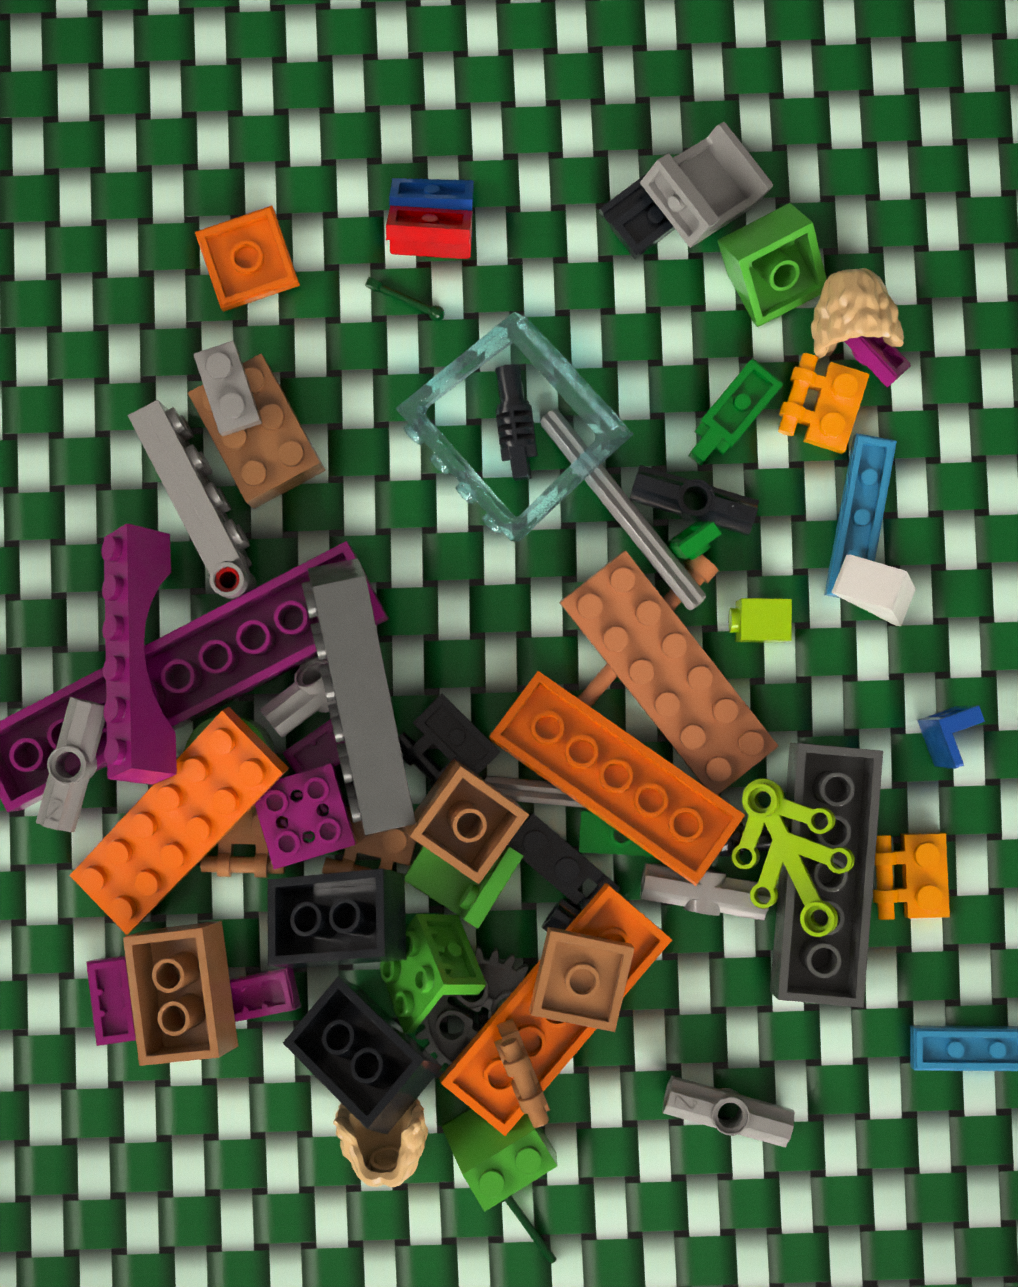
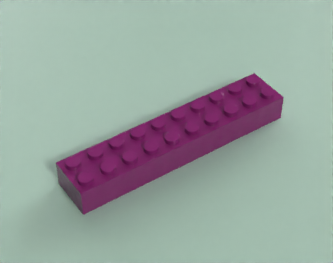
(188, 671)

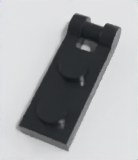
(557, 860)

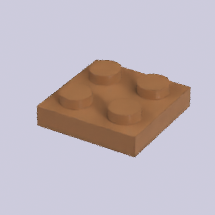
(581, 979)

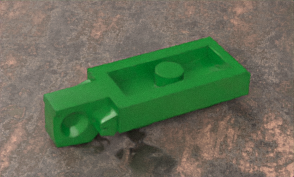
(735, 410)

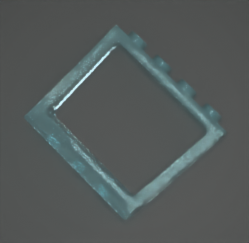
(606, 425)

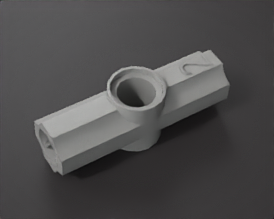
(299, 699)
(65, 792)
(710, 896)
(754, 1117)

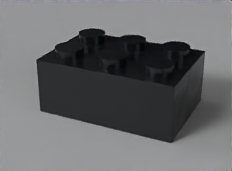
(336, 919)
(362, 1056)

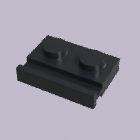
(636, 219)

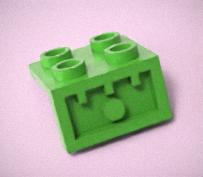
(456, 890)
(436, 965)

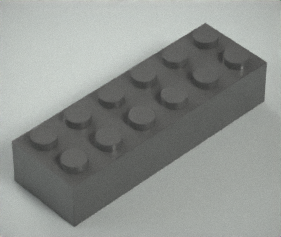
(363, 702)
(834, 965)

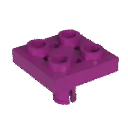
(331, 831)

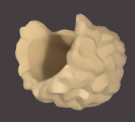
(854, 306)
(383, 1157)

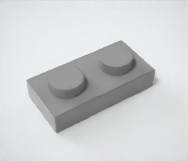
(227, 388)

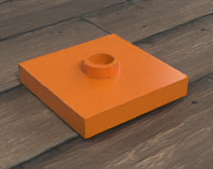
(247, 258)

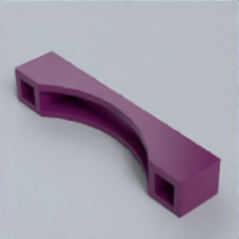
(138, 734)

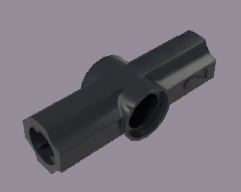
(666, 493)

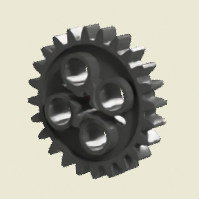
(500, 981)

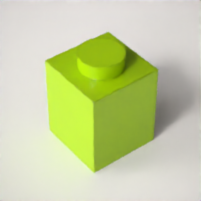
(761, 620)

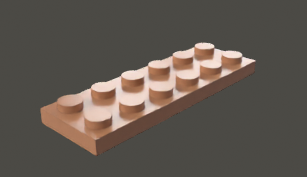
(668, 673)

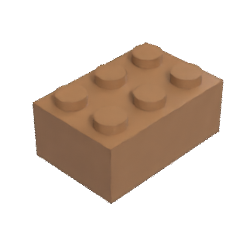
(267, 456)
(180, 993)

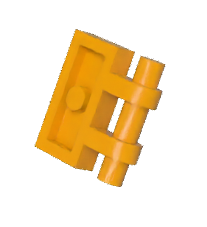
(835, 406)
(923, 876)

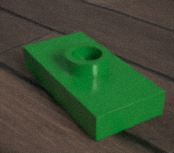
(693, 540)
(601, 838)

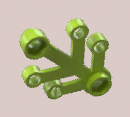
(787, 849)

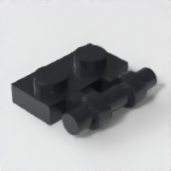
(452, 734)

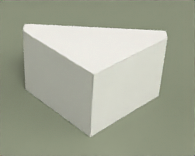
(875, 588)

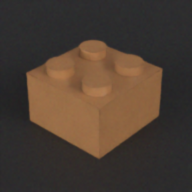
(466, 821)

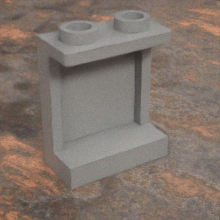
(706, 185)

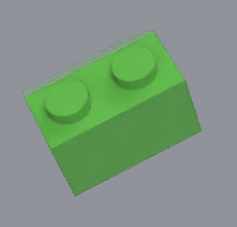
(774, 263)
(497, 1163)

